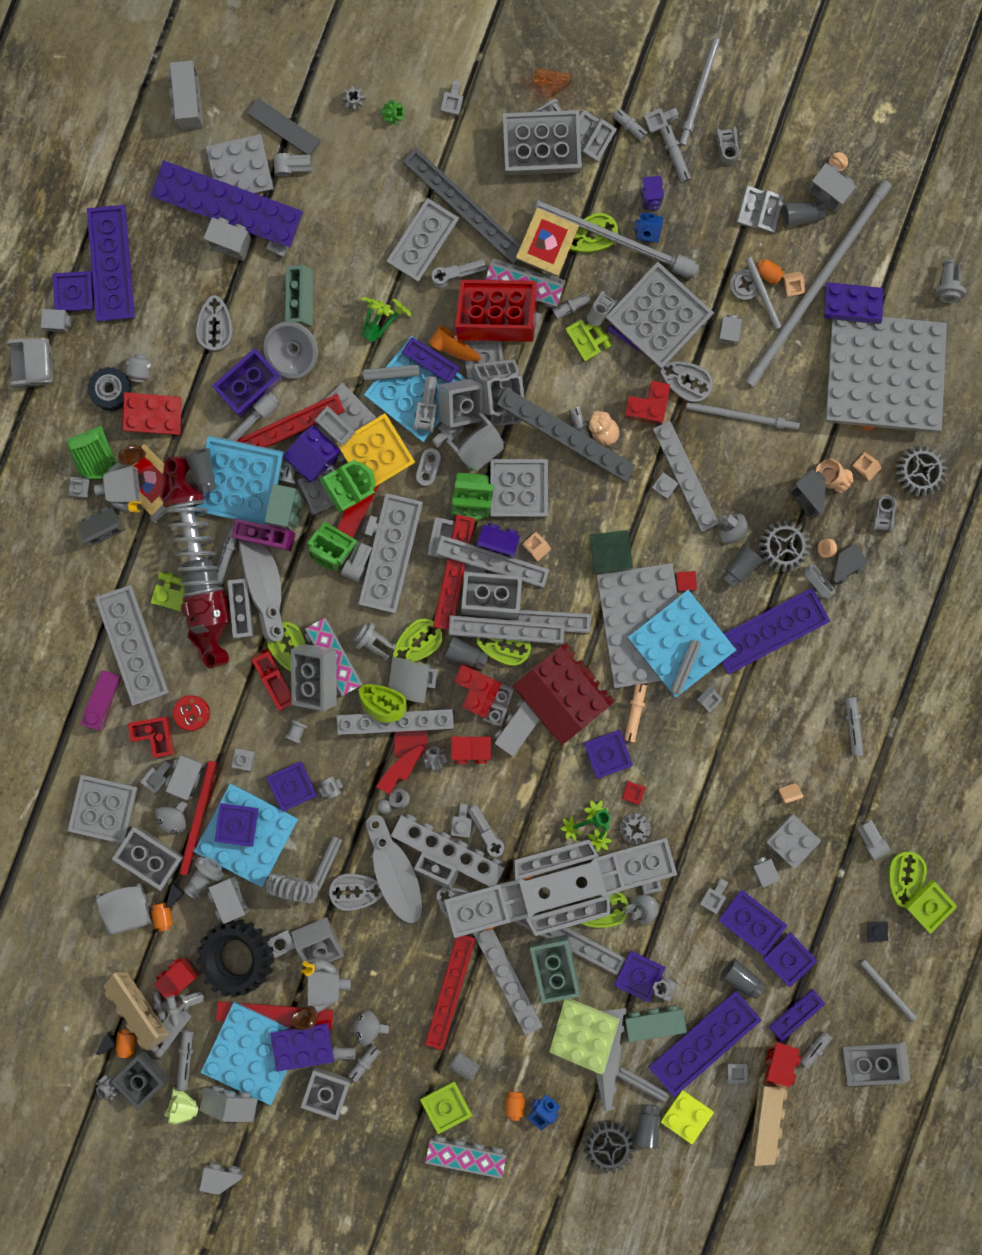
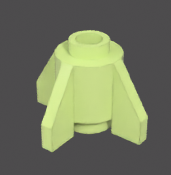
(181, 1107)

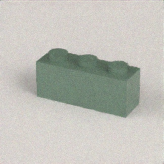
(299, 295)
(655, 1023)

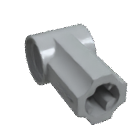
(286, 164)
(355, 565)
(875, 844)
(665, 988)

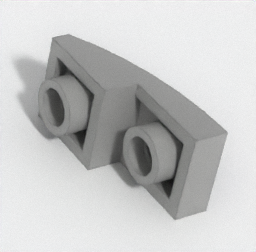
(500, 705)

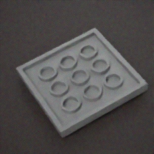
(659, 315)

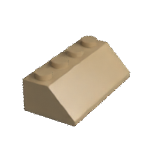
(135, 1010)
(767, 1124)

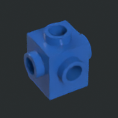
(649, 227)
(543, 1112)

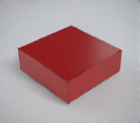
(686, 581)
(633, 792)

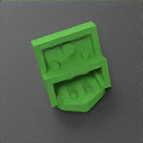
(91, 453)
(349, 484)
(472, 496)
(330, 546)

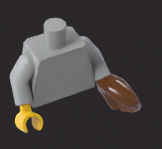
(122, 481)
(322, 992)

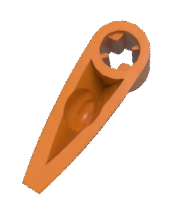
(447, 341)

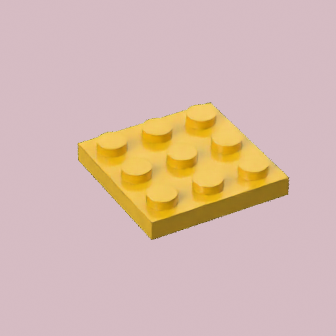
(379, 449)

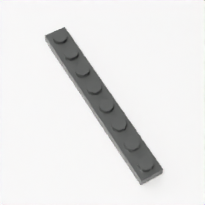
(463, 205)
(565, 434)

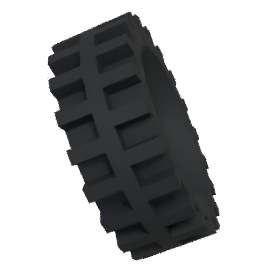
(214, 968)

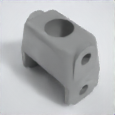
(30, 362)
(479, 446)
(124, 909)

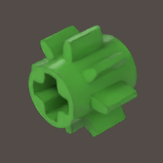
(392, 112)

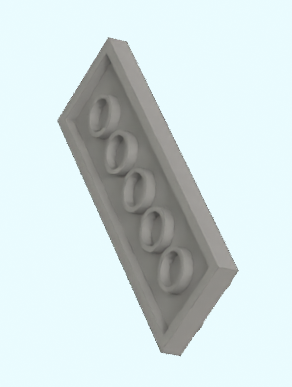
(390, 553)
(132, 645)

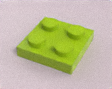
(930, 906)
(446, 1107)

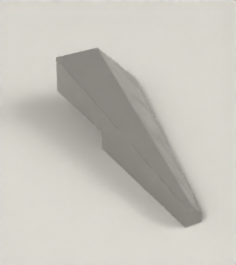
(607, 1080)

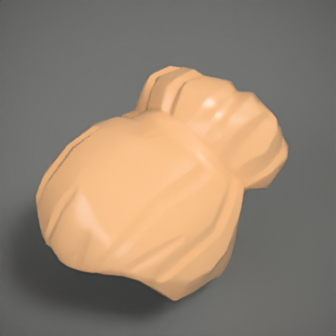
(603, 429)
(835, 475)

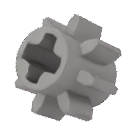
(354, 103)
(434, 758)
(330, 787)
(106, 1088)

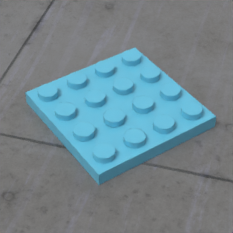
(401, 395)
(242, 479)
(668, 635)
(270, 838)
(244, 1054)

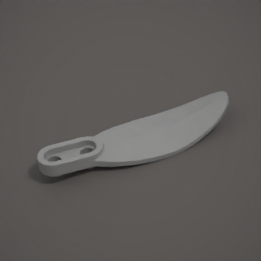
(264, 587)
(394, 873)

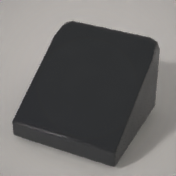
(174, 895)
(108, 1042)

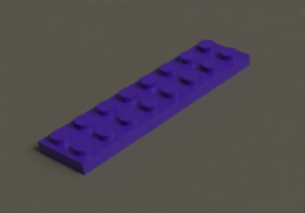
(218, 199)

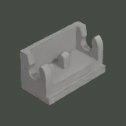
(441, 527)

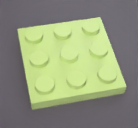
(584, 1035)

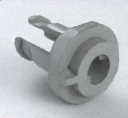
(950, 289)
(366, 636)
(206, 872)

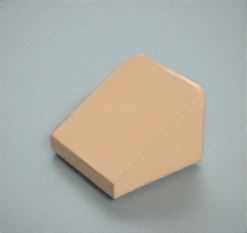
(793, 284)
(867, 466)
(536, 546)
(790, 793)

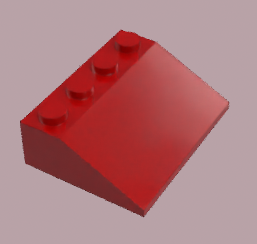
(496, 310)

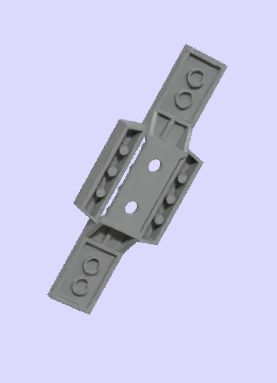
(521, 898)

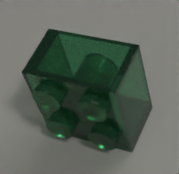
(610, 552)

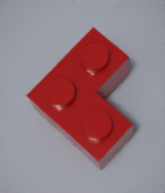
(650, 409)
(481, 690)
(157, 731)
(471, 749)
(178, 977)
(781, 1065)

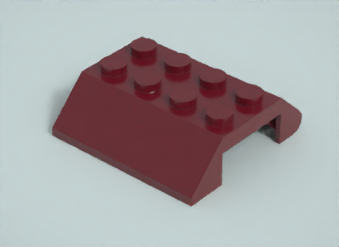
(563, 694)

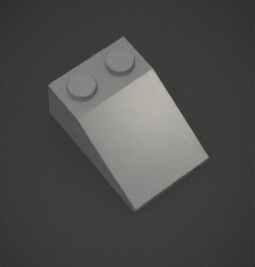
(877, 1064)

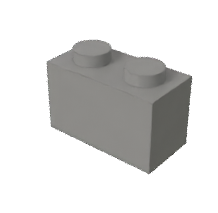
(436, 871)

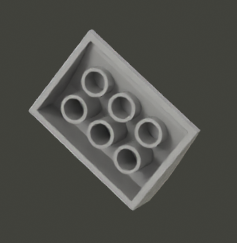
(542, 142)

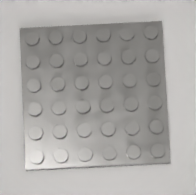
(887, 374)

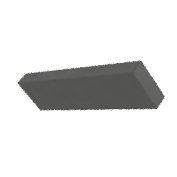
(283, 127)

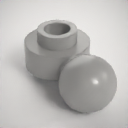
(385, 806)

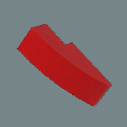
(272, 678)
(400, 769)

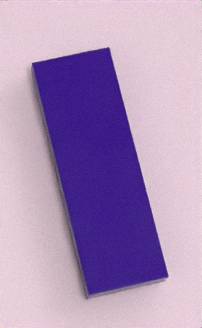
(430, 360)
(796, 1015)

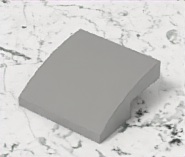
(594, 135)
(759, 209)
(315, 493)
(409, 679)

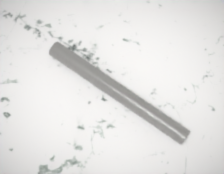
(763, 293)
(888, 990)

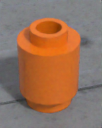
(770, 271)
(161, 917)
(125, 1043)
(515, 1106)

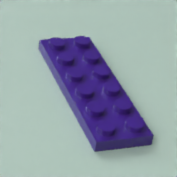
(111, 263)
(774, 629)
(704, 1043)

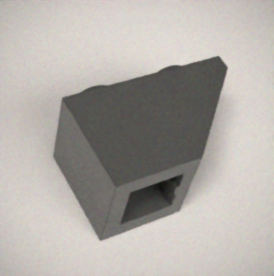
(847, 562)

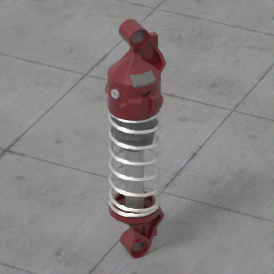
(204, 599)

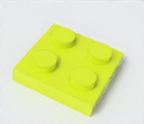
(687, 1116)

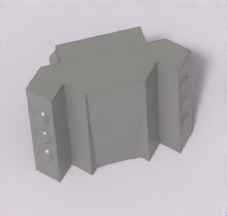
(495, 378)

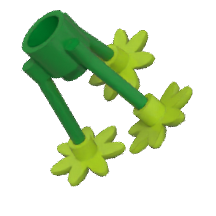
(371, 329)
(600, 819)

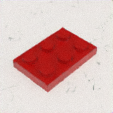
(151, 414)

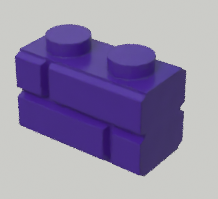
(652, 193)

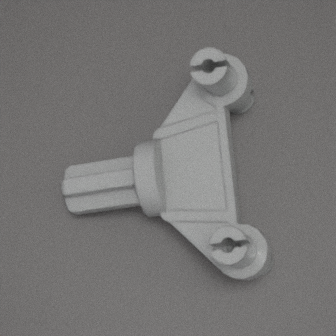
(175, 1006)

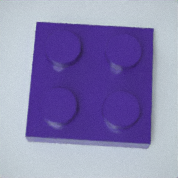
(73, 291)
(608, 754)
(291, 786)
(236, 824)
(789, 959)
(639, 976)

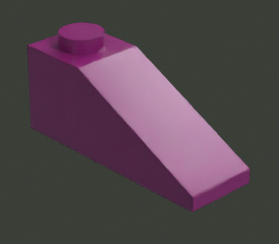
(263, 535)
(101, 701)

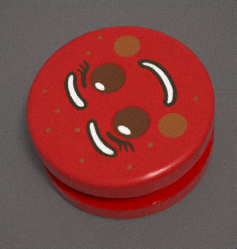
(191, 713)

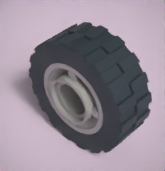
(99, 384)

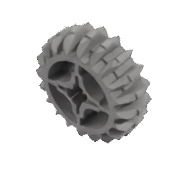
(919, 464)
(778, 540)
(291, 888)

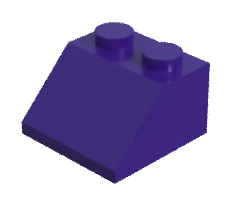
(312, 454)
(498, 540)

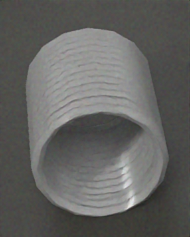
(464, 1066)

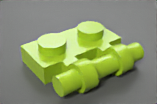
(584, 341)
(168, 597)

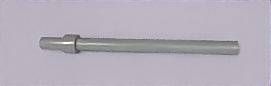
(688, 125)
(779, 423)

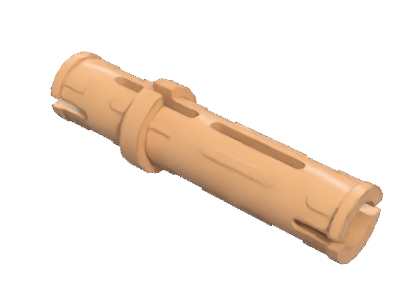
(635, 712)

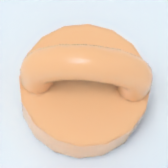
(839, 160)
(827, 548)

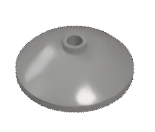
(283, 356)

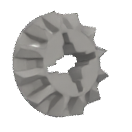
(736, 282)
(626, 831)

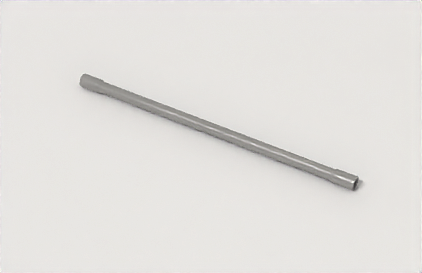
(878, 196)

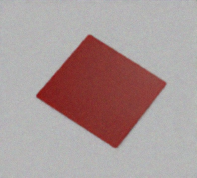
(409, 740)

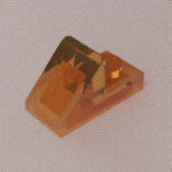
(558, 79)

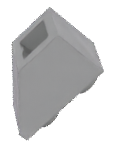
(218, 1178)

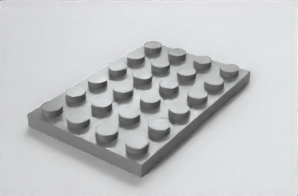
(628, 603)

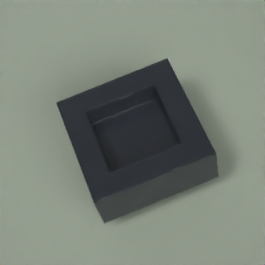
(877, 931)

